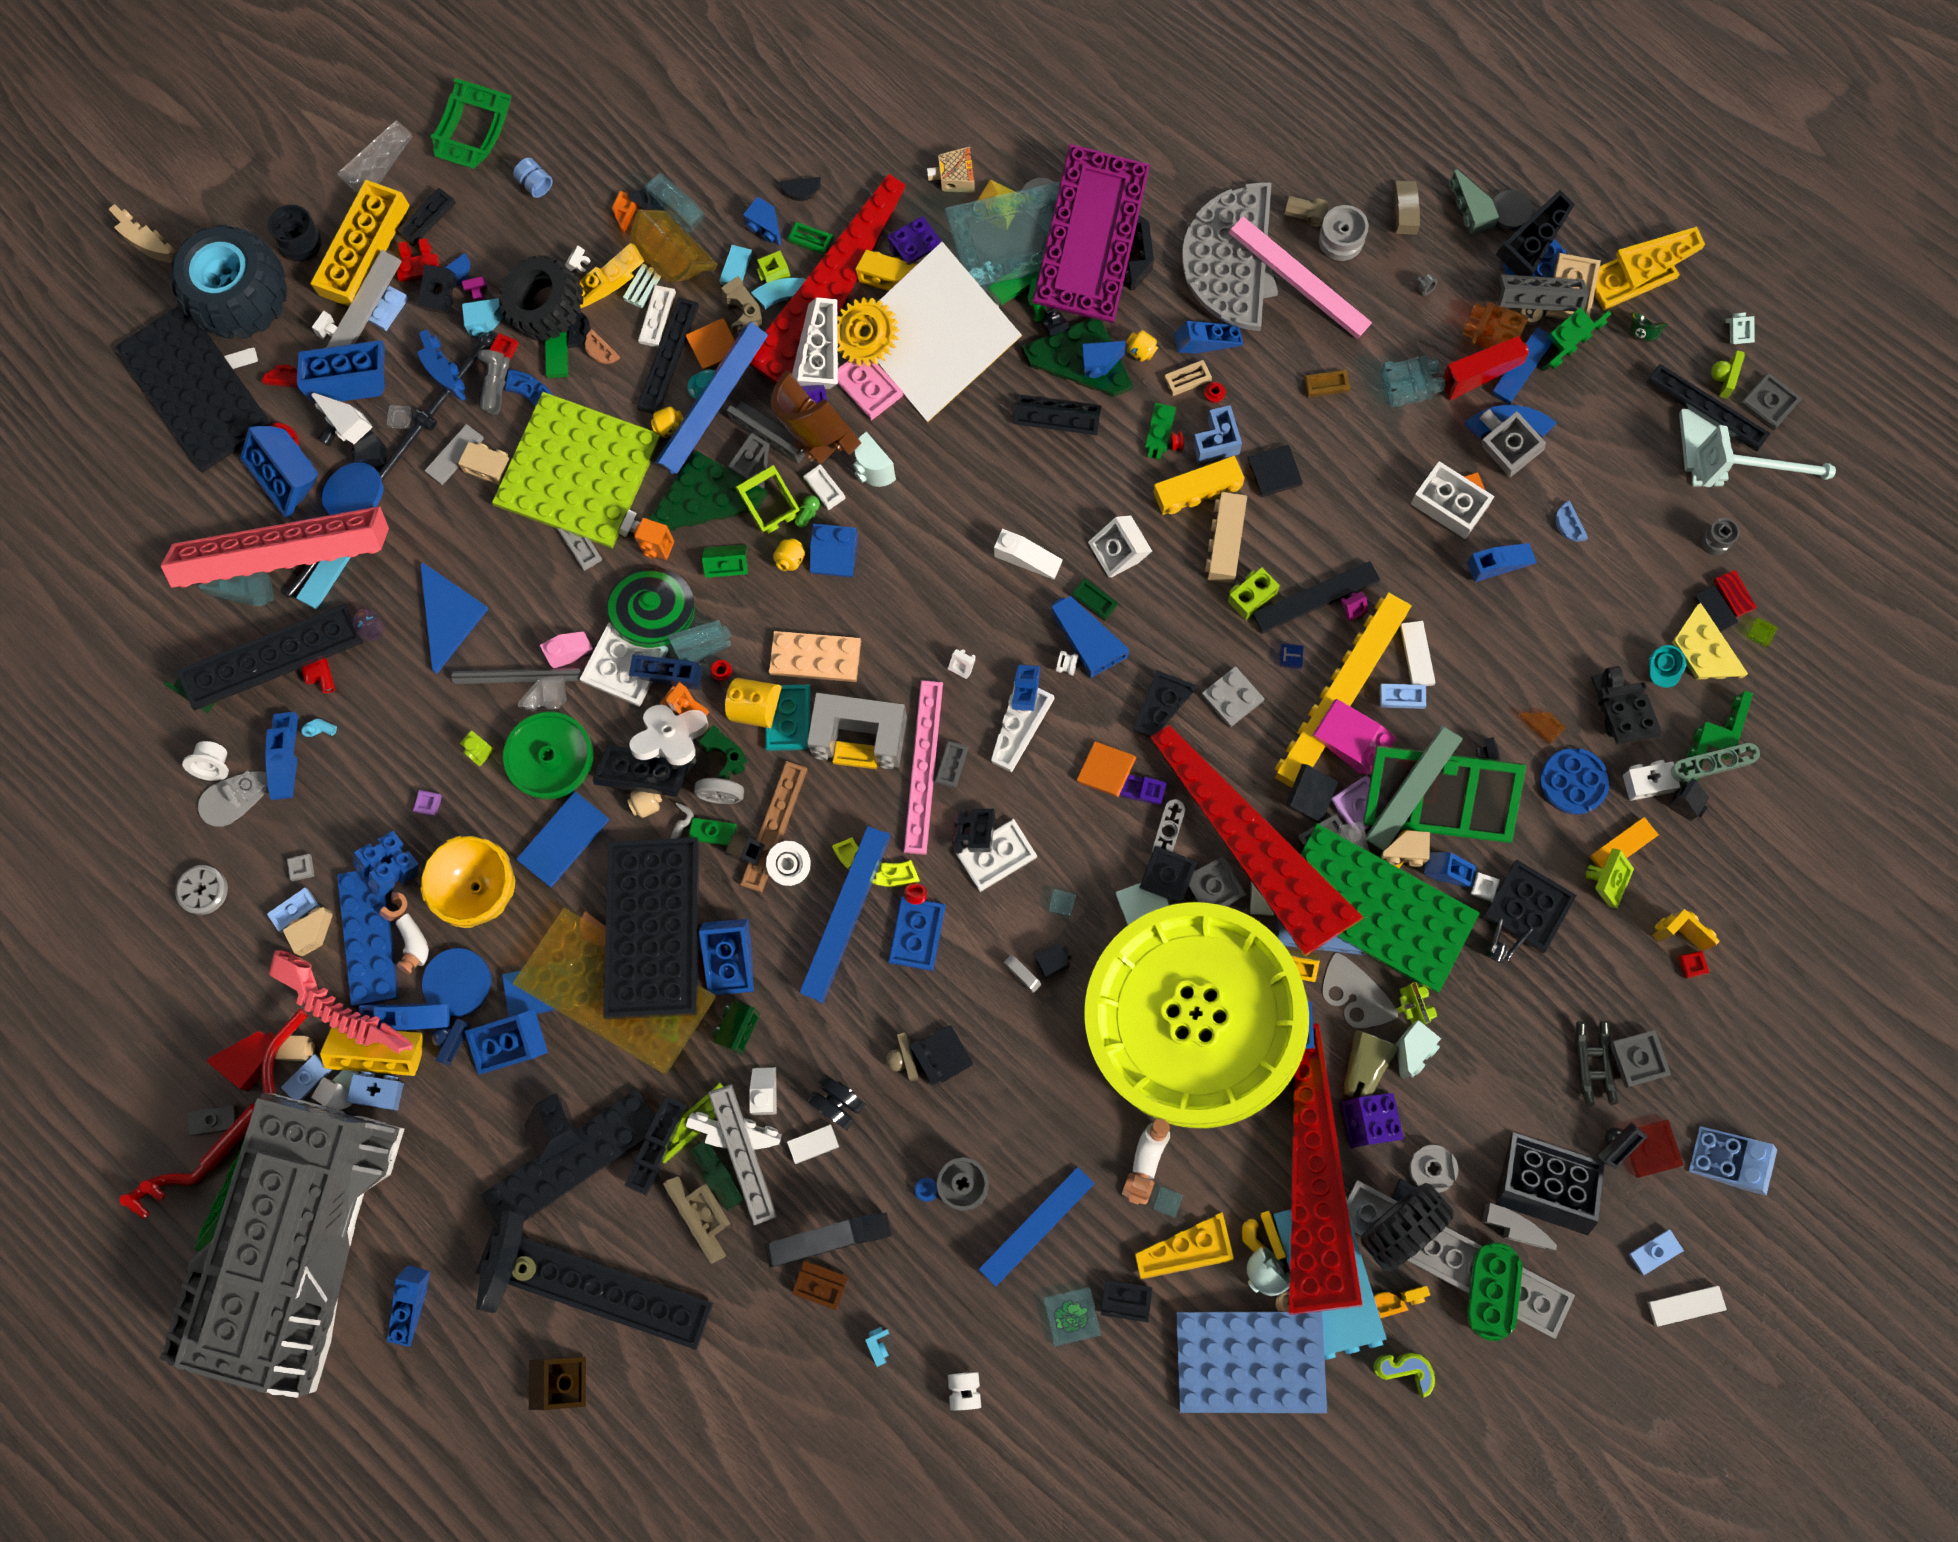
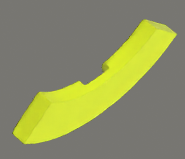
(887, 874)

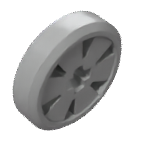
(719, 791)
(210, 898)

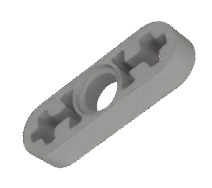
(1167, 814)

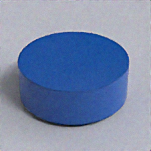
(926, 1189)

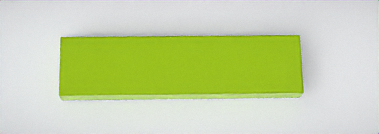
(686, 1134)

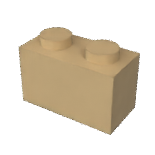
(484, 463)

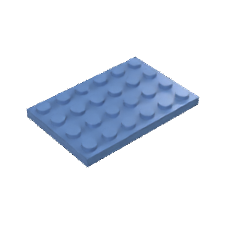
(1251, 1362)

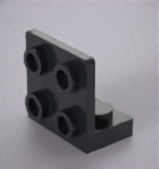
(942, 1056)

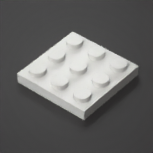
(611, 664)

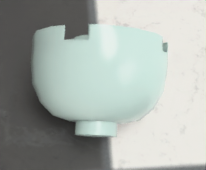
(1267, 1273)

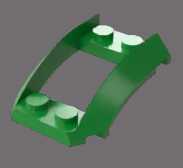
(476, 96)

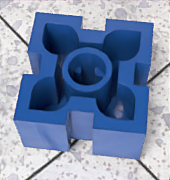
(385, 864)

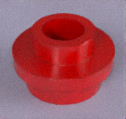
(1214, 398)
(721, 664)

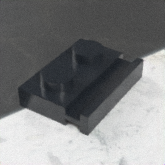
(1126, 1301)

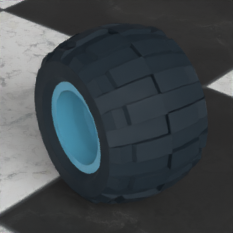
(248, 275)

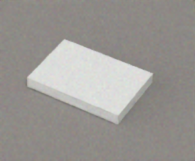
(1008, 854)

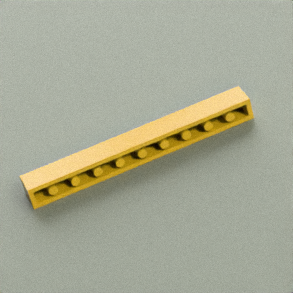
(1346, 683)

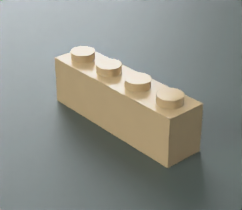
(1227, 537)

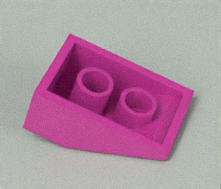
(1352, 736)

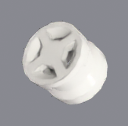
(1069, 663)

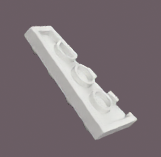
(1018, 730)

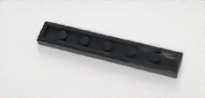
(668, 356)
(1708, 407)
(1316, 597)

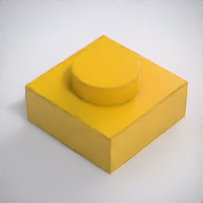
(1415, 1295)

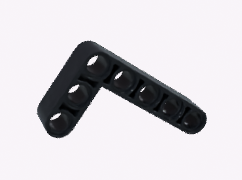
(828, 1238)

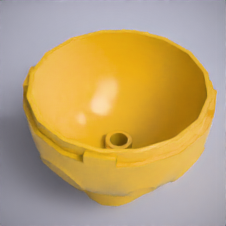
(455, 871)

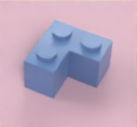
(1221, 440)

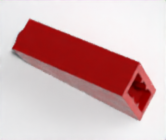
(1483, 366)

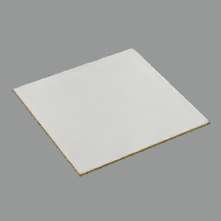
(945, 332)

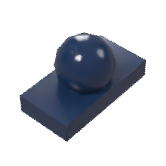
(449, 1041)

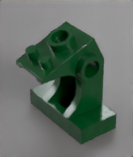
(717, 741)

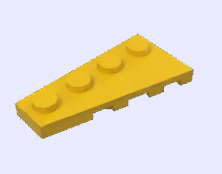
(1655, 256)
(1191, 1249)

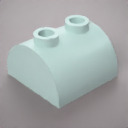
(872, 463)

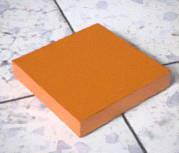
(711, 343)
(1106, 769)

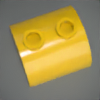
(752, 702)

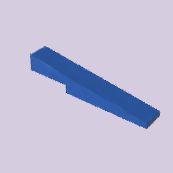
(1036, 1226)

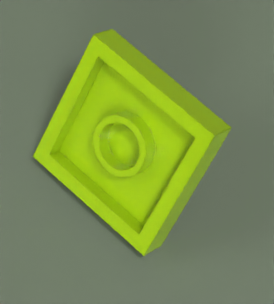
(1613, 878)

